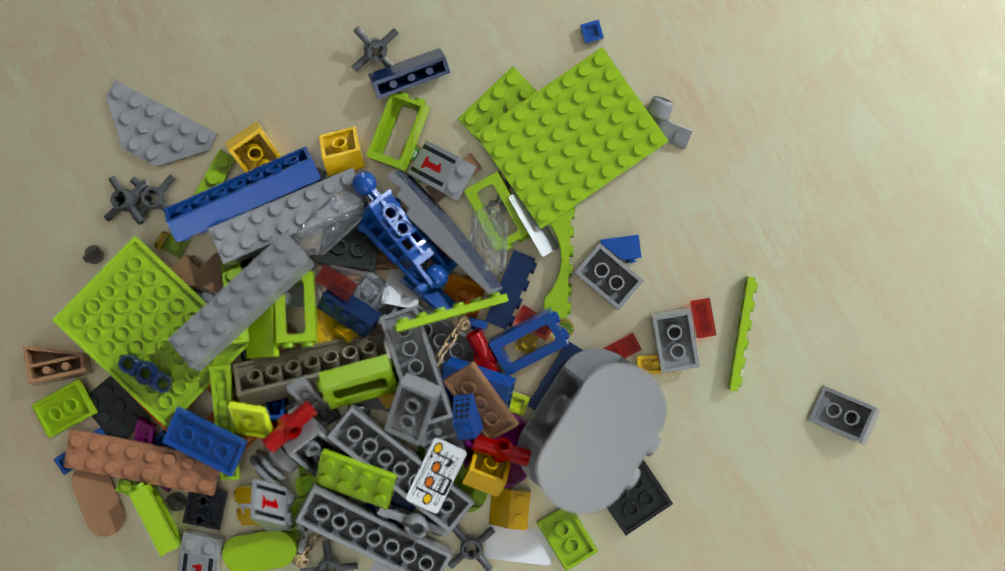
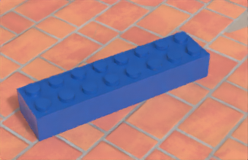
(241, 194)

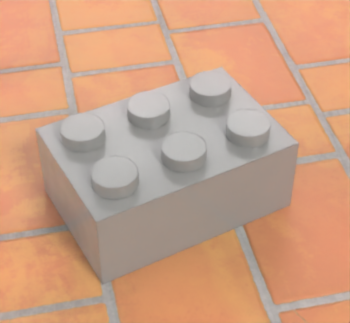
(608, 276)
(309, 446)

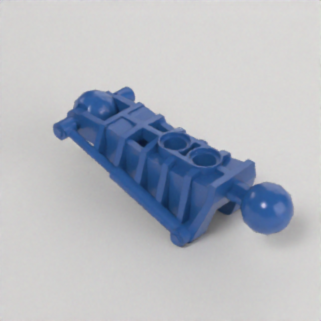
(385, 236)

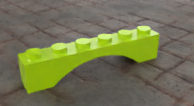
(558, 295)

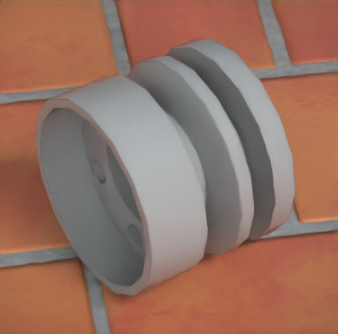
(271, 465)

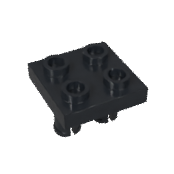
(206, 509)

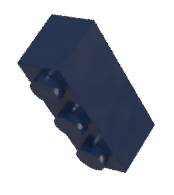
(352, 313)

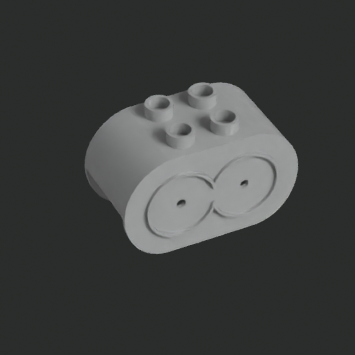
(593, 430)

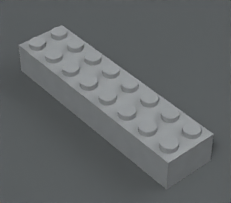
(257, 229)
(241, 302)
(370, 444)
(368, 533)

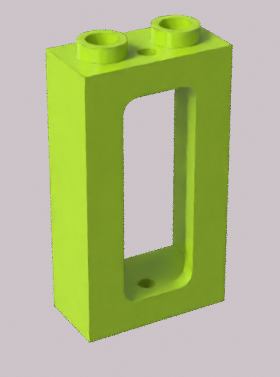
(386, 126)
(497, 180)
(310, 335)
(357, 382)
(156, 517)

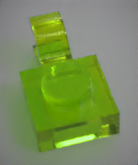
(303, 483)

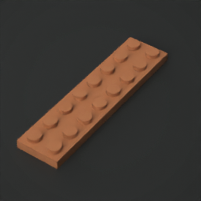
(138, 462)

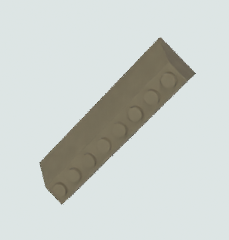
(267, 377)

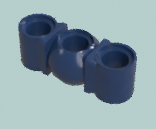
(138, 365)

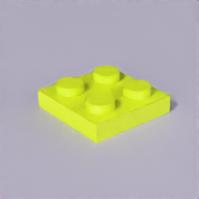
(250, 419)

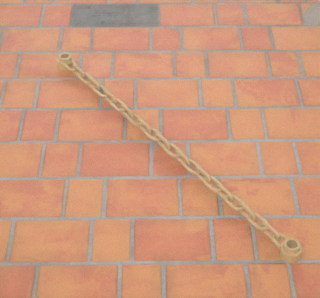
(459, 322)

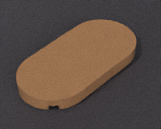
(98, 502)

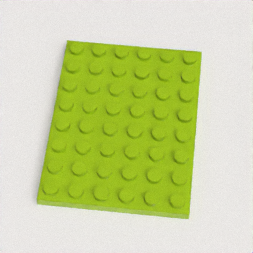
(571, 138)
(135, 310)

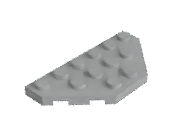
(153, 129)

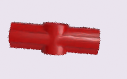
(482, 351)
(289, 426)
(501, 450)

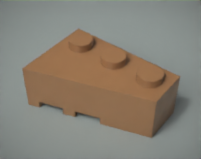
(51, 365)

